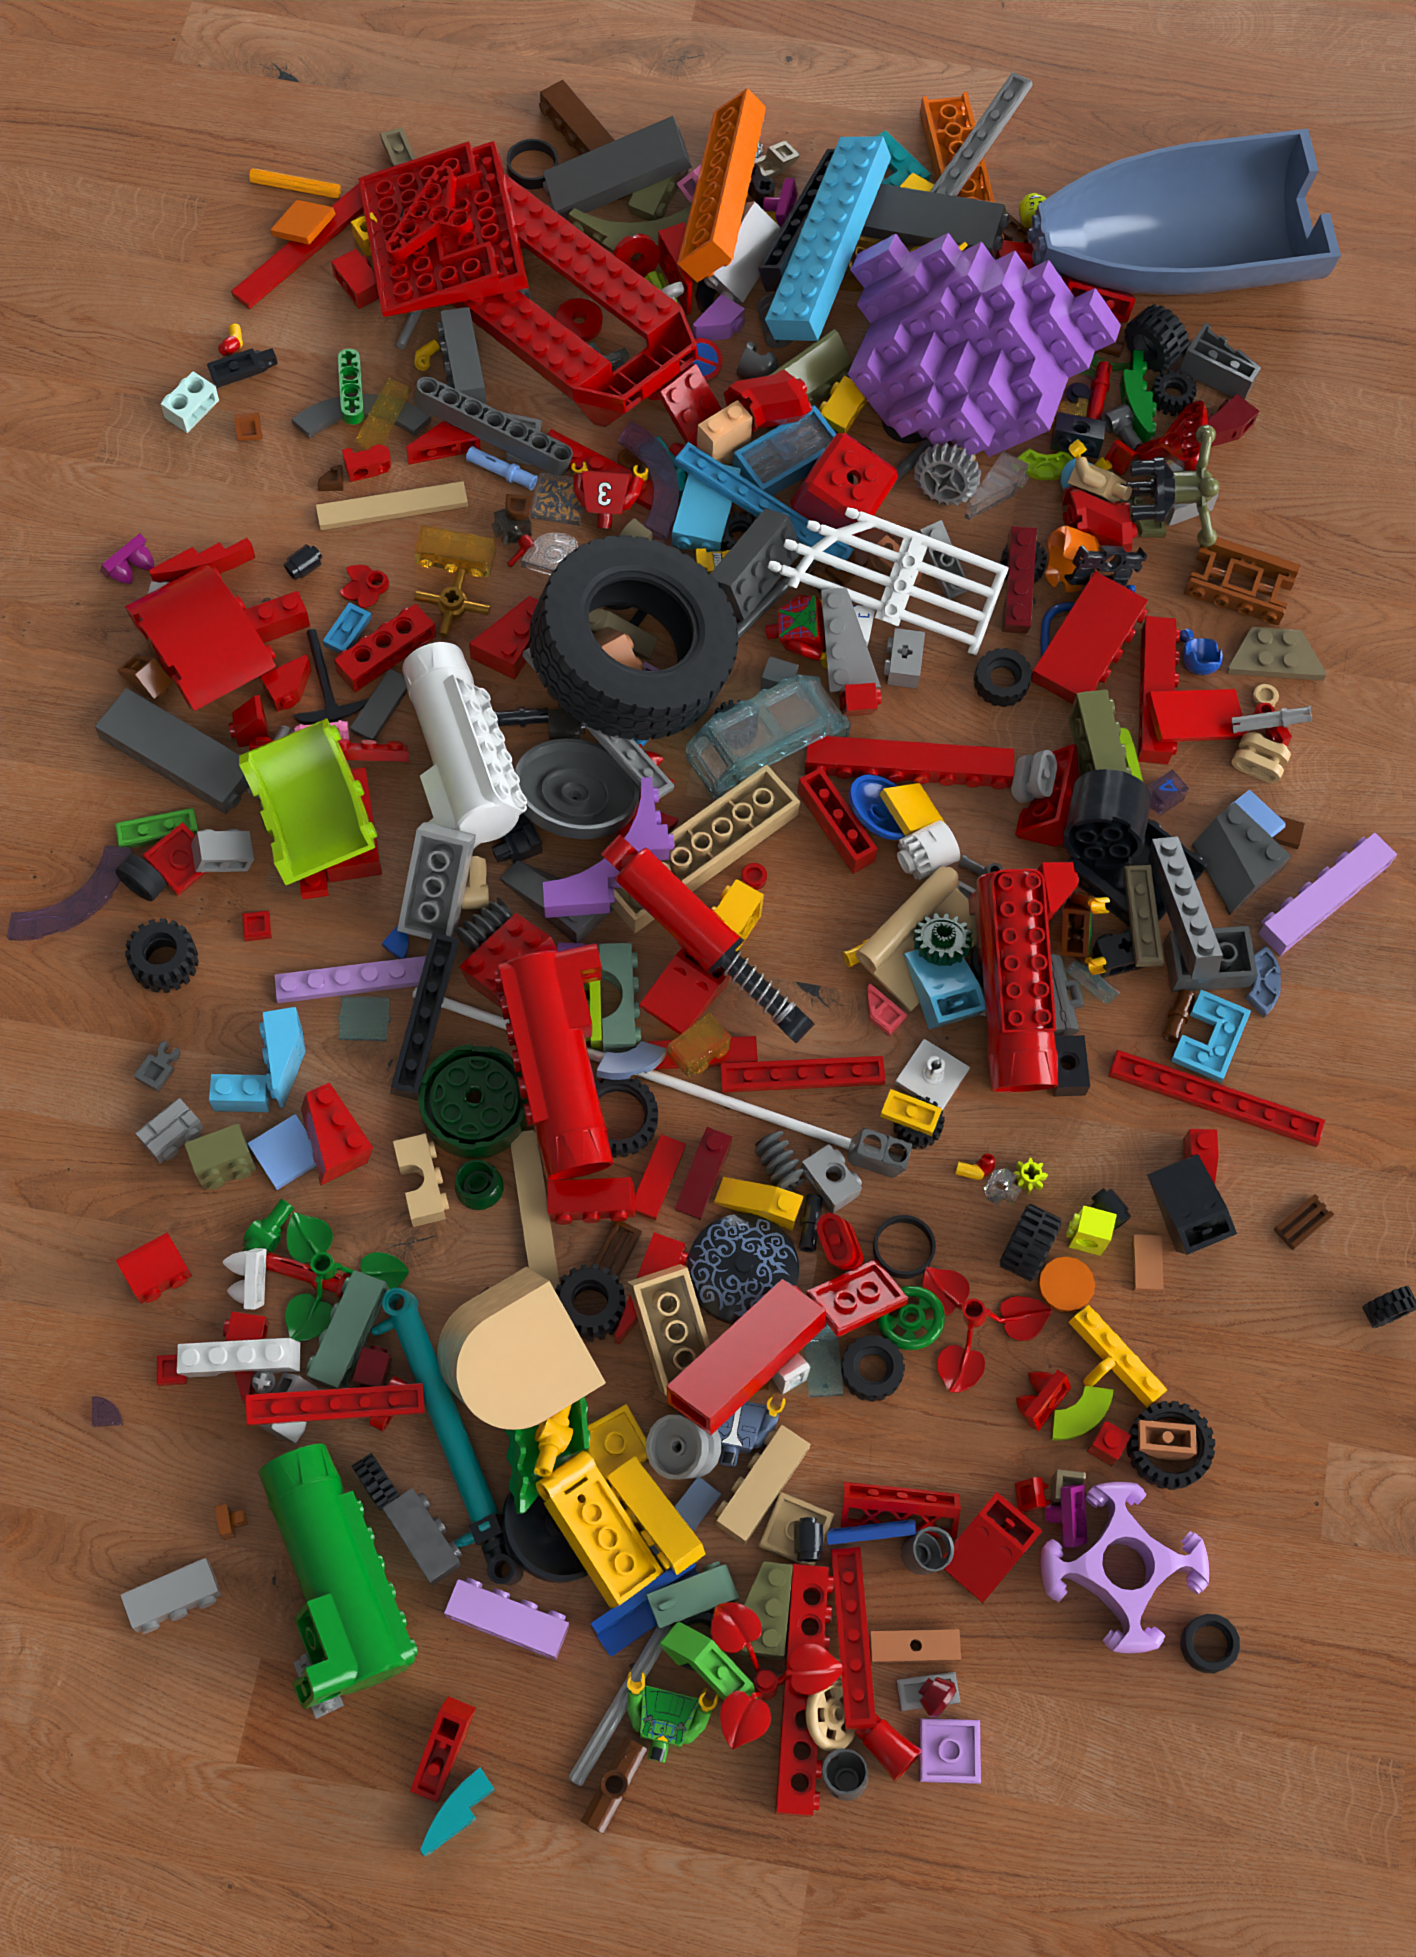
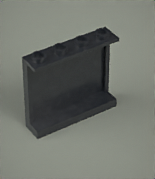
(1111, 883)

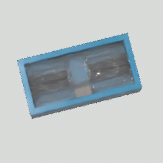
(784, 453)

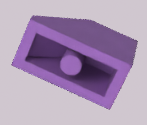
(719, 320)

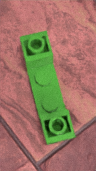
(707, 1659)

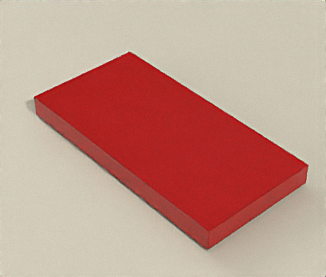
(1194, 714)

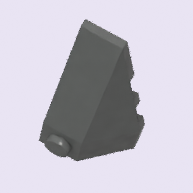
(528, 885)

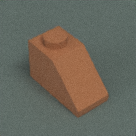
(1167, 1440)

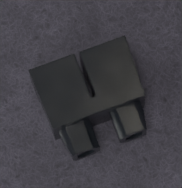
(519, 843)

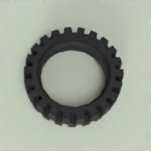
(647, 1100)
(1204, 1439)

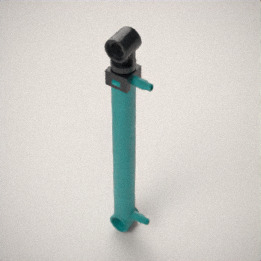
(452, 1435)

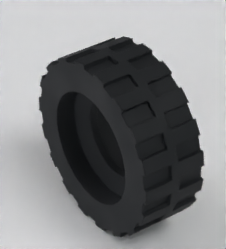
(1007, 659)
(877, 1346)

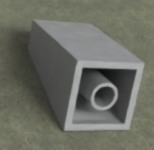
(753, 242)

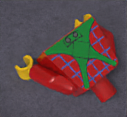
(801, 628)

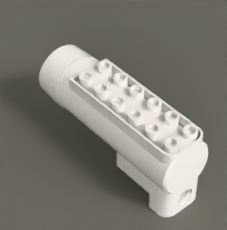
(472, 771)

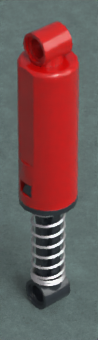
(699, 930)

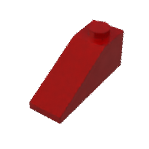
(441, 442)
(245, 1327)
(442, 1748)

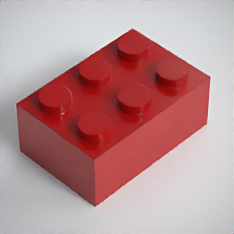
(510, 941)

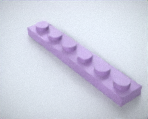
(348, 979)

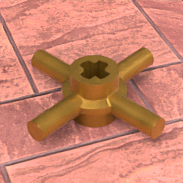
(452, 603)

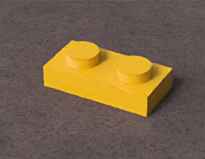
(911, 1112)

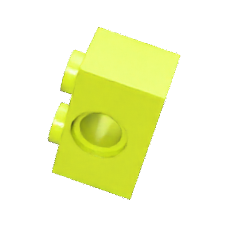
(1091, 1230)

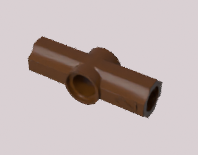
(604, 1803)

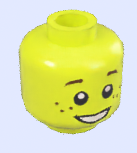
(1028, 208)

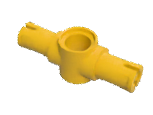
(553, 1439)

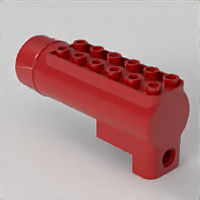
(1016, 979)
(549, 1031)

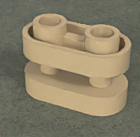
(1261, 757)

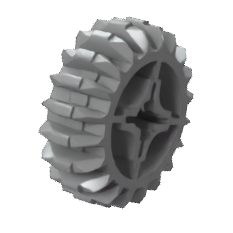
(947, 474)

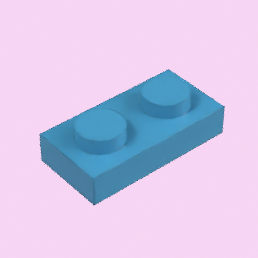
(347, 628)

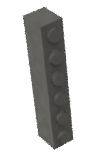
(1185, 908)

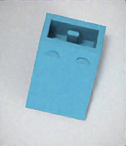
(945, 992)
(282, 1050)

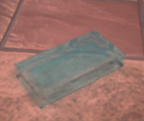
(1093, 983)

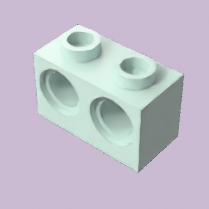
(189, 402)

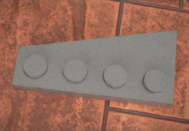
(845, 644)

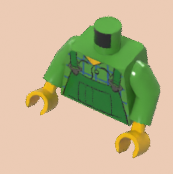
(666, 1716)

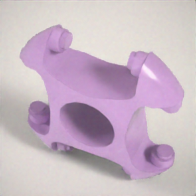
(1158, 1561)

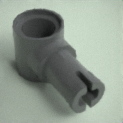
(1121, 422)

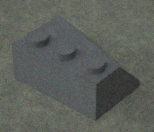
(1239, 856)

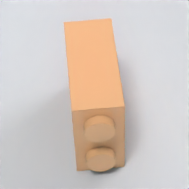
(725, 432)

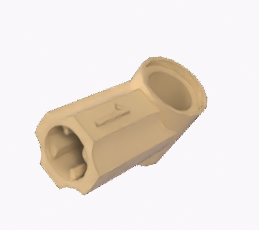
(476, 890)

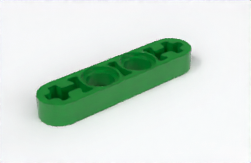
(350, 386)

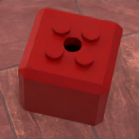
(828, 492)

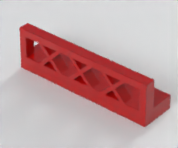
(903, 1501)

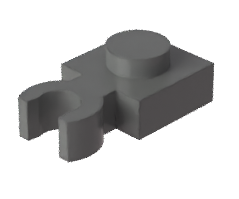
(156, 1070)

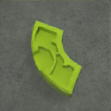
(1045, 466)
(1083, 1415)

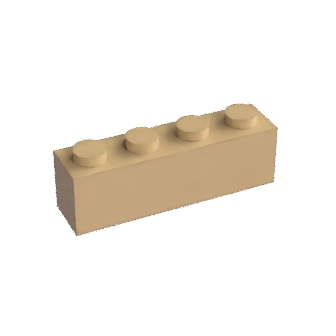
(762, 1484)

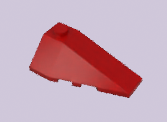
(1047, 817)

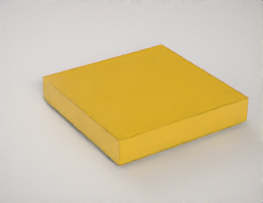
(910, 807)
(616, 1441)

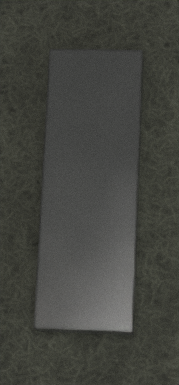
(380, 706)

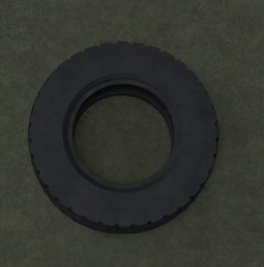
(598, 686)

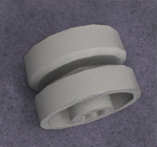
(681, 1448)

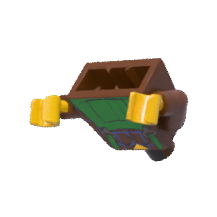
(1078, 929)

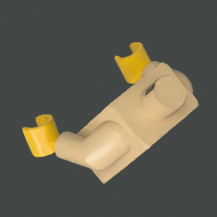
(1097, 478)

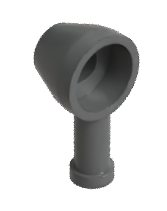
(978, 868)

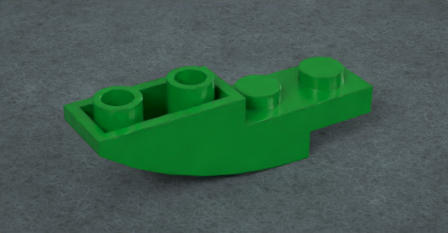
(1139, 400)

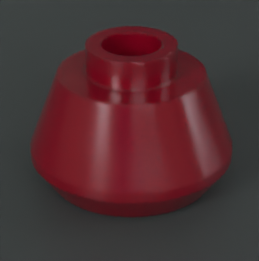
(936, 1695)

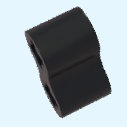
(760, 186)

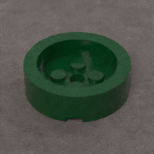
(468, 1127)

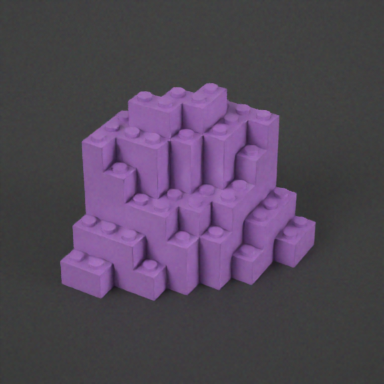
(970, 342)

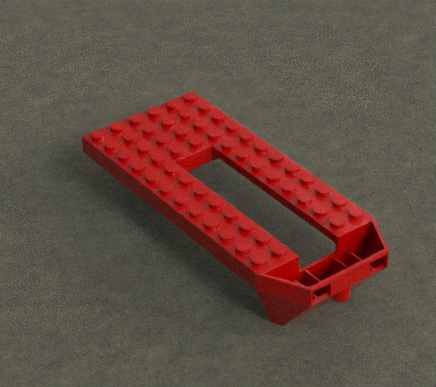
(560, 353)

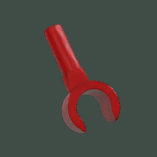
(525, 543)

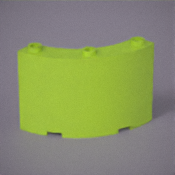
(308, 801)

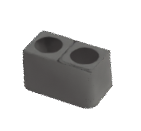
(860, 1157)

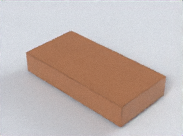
(1147, 1263)

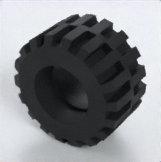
(1159, 337)
(152, 938)
(1030, 1242)
(599, 1281)

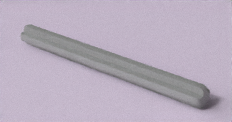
(616, 1710)

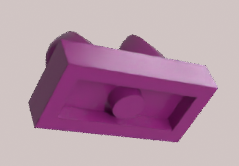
(136, 553)

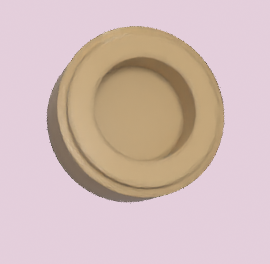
(1265, 693)

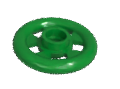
(932, 1326)

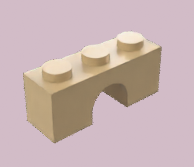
(425, 1203)

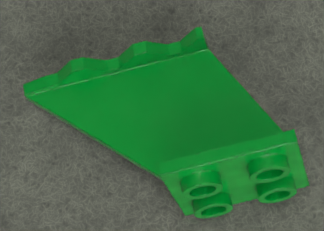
(524, 1452)

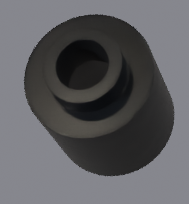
(303, 562)
(1110, 1202)
(808, 1540)

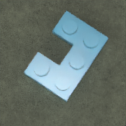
(1228, 1023)

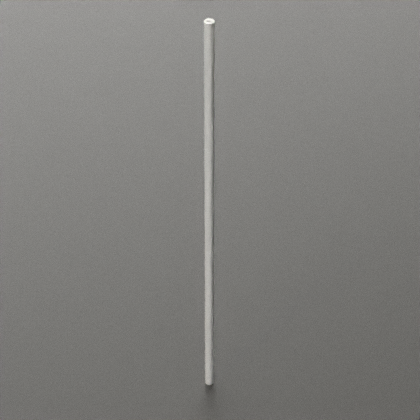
(687, 1087)

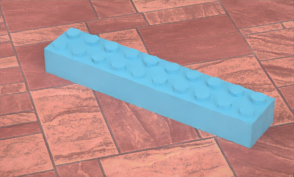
(828, 239)

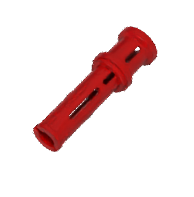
(304, 1273)

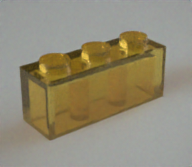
(455, 550)

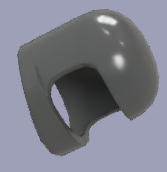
(756, 365)
(917, 1545)
(846, 1775)

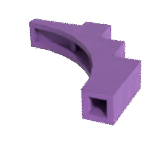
(594, 888)

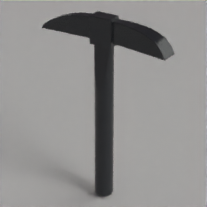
(332, 710)

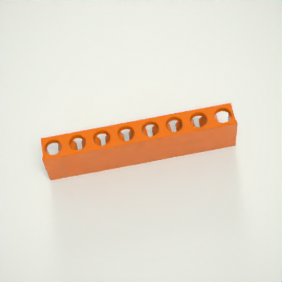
(946, 127)

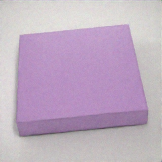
(949, 1751)

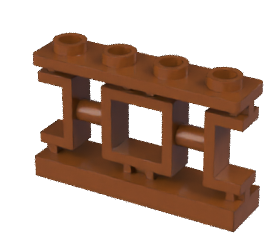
(1247, 563)

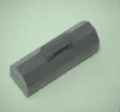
(1064, 1008)

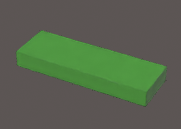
(153, 828)

